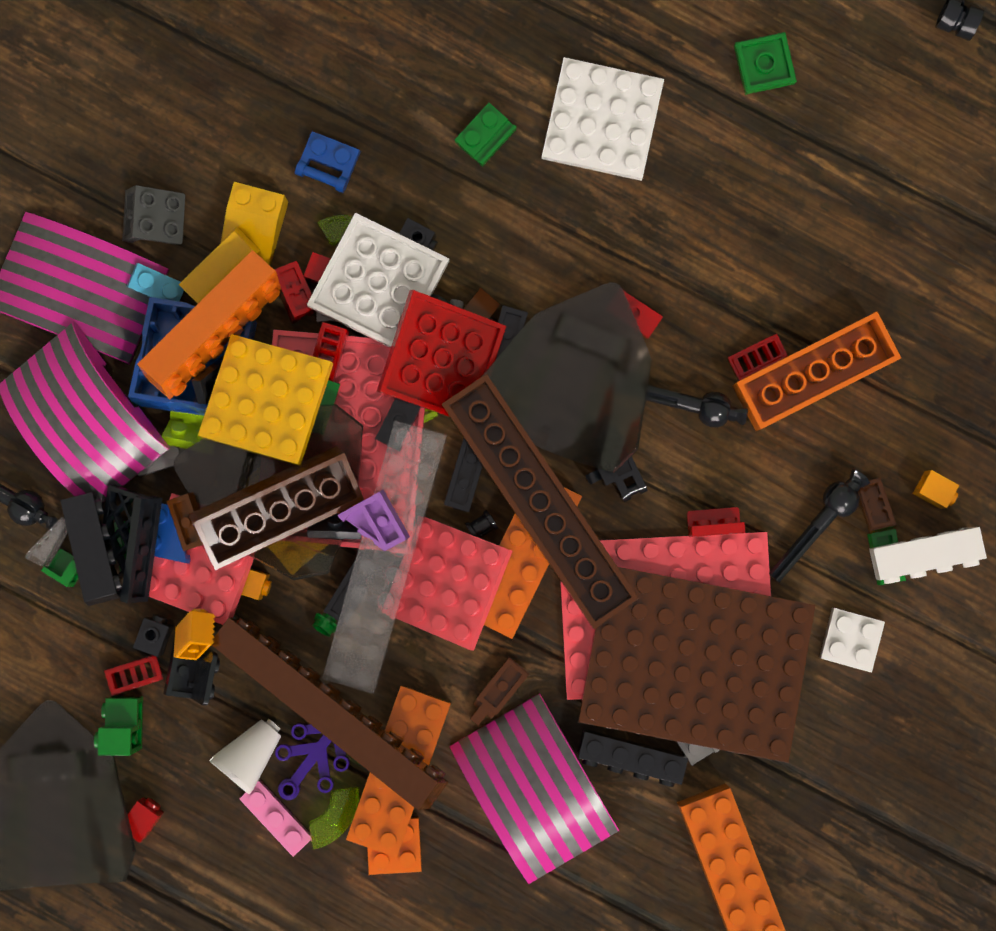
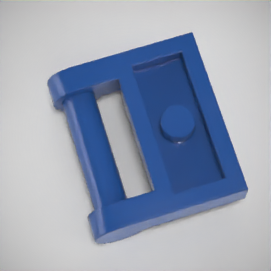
(330, 154)

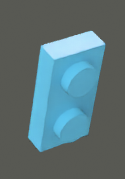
(154, 284)

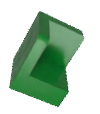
(62, 569)

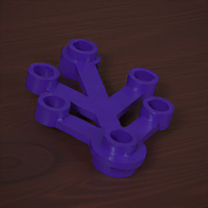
(316, 752)

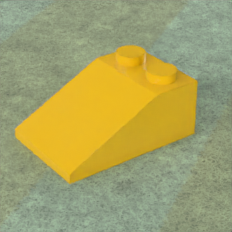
(257, 215)

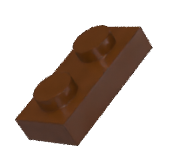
(179, 510)

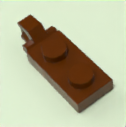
(498, 690)

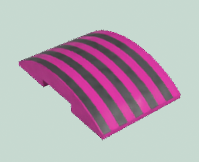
(70, 277)
(79, 417)
(533, 789)

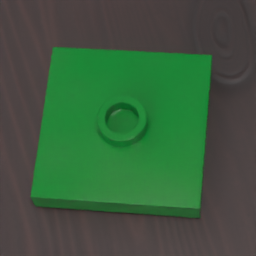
(765, 63)

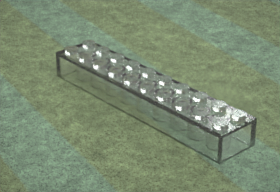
(381, 575)

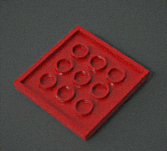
(438, 352)

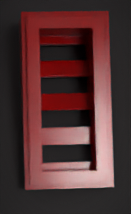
(343, 333)
(778, 347)
(109, 673)

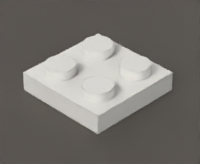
(851, 639)

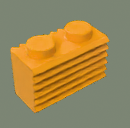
(194, 634)

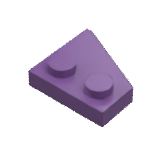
(377, 520)

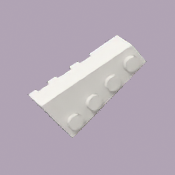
(927, 554)

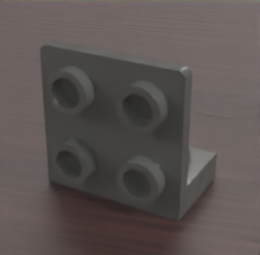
(153, 215)

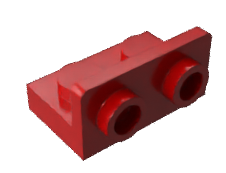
(714, 522)

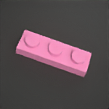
(276, 818)

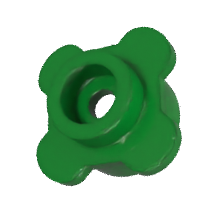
(324, 624)

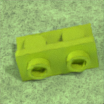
(182, 429)

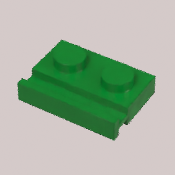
(485, 134)

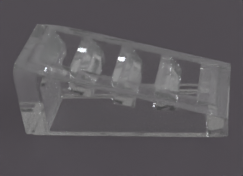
(47, 547)

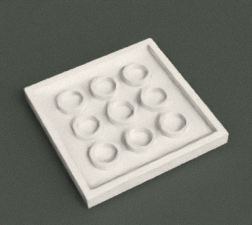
(602, 119)
(372, 278)

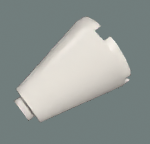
(248, 754)

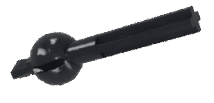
(713, 408)
(839, 500)
(25, 507)

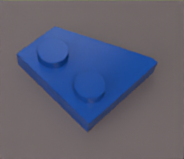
(168, 542)

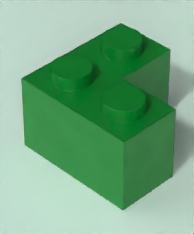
(122, 726)

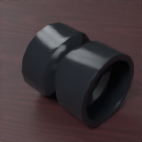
(960, 18)

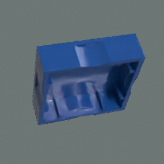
(160, 319)

